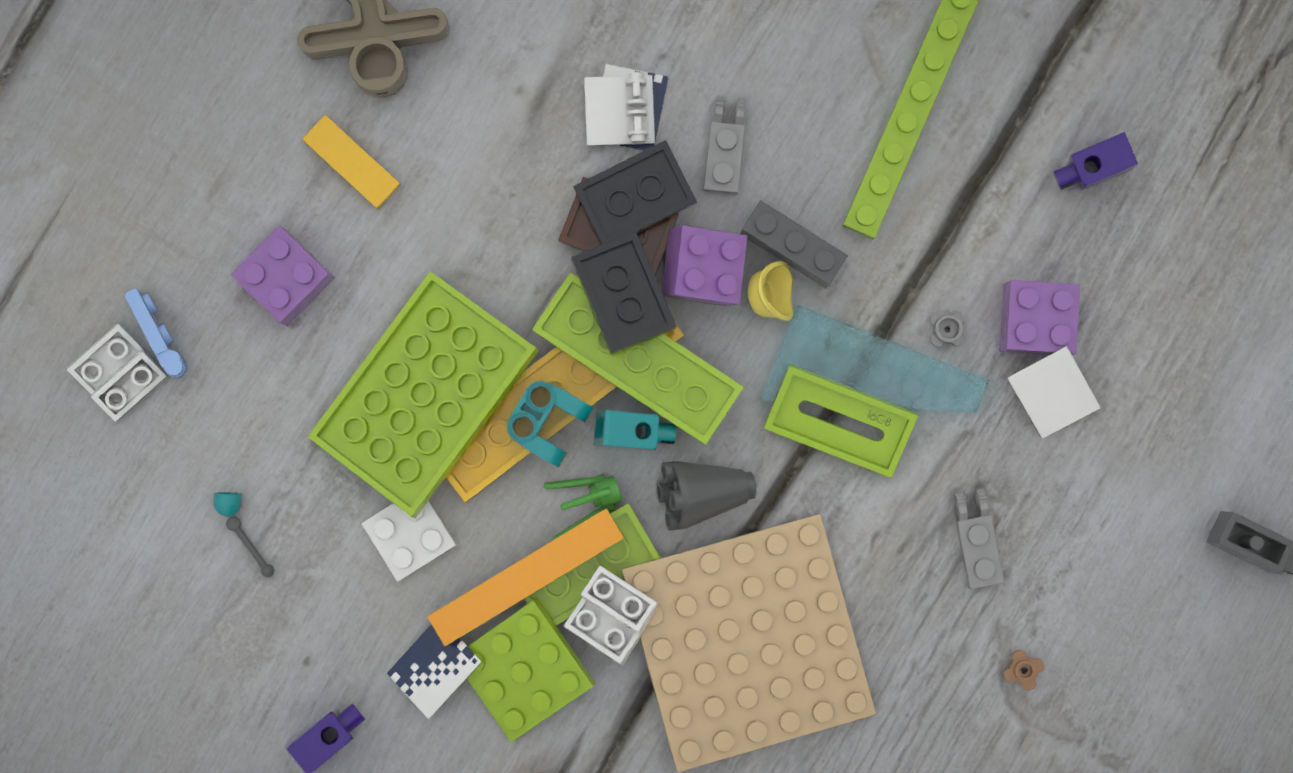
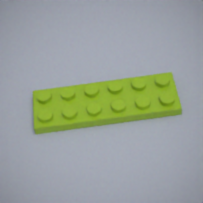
(653, 372)

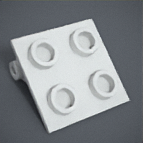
(619, 110)

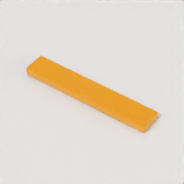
(525, 577)

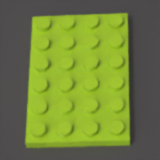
(423, 394)

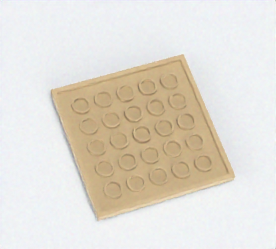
(750, 643)

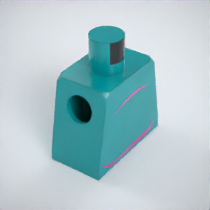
(618, 430)

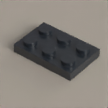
(635, 193)
(623, 293)

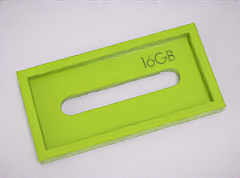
(876, 455)

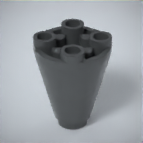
(701, 492)

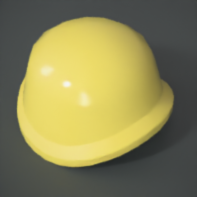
(771, 291)

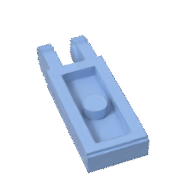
(157, 335)

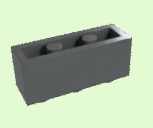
(793, 244)

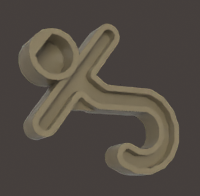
(374, 41)

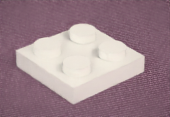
(408, 541)

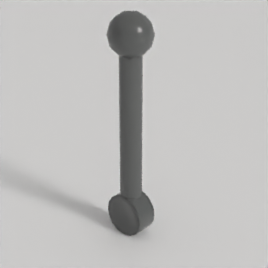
(234, 524)

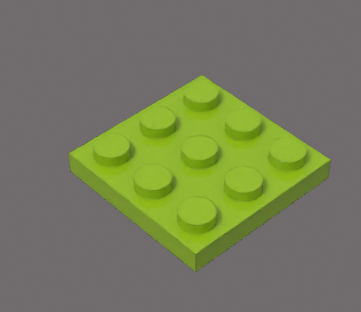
(526, 670)

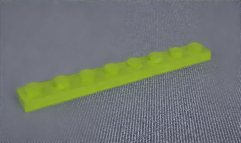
(909, 116)

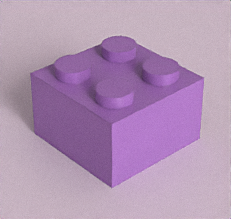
(704, 266)
(283, 276)
(1039, 317)

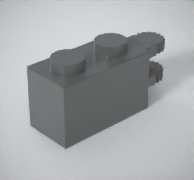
(1252, 543)

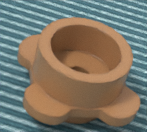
(1014, 673)

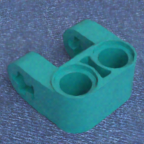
(539, 417)

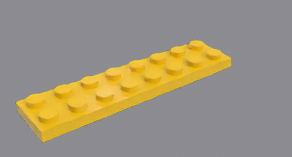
(495, 451)

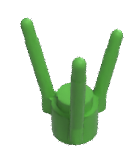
(603, 493)

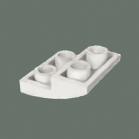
(116, 371)
(611, 615)

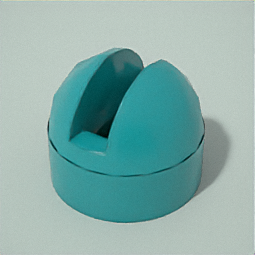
(227, 503)

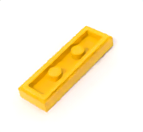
(351, 162)

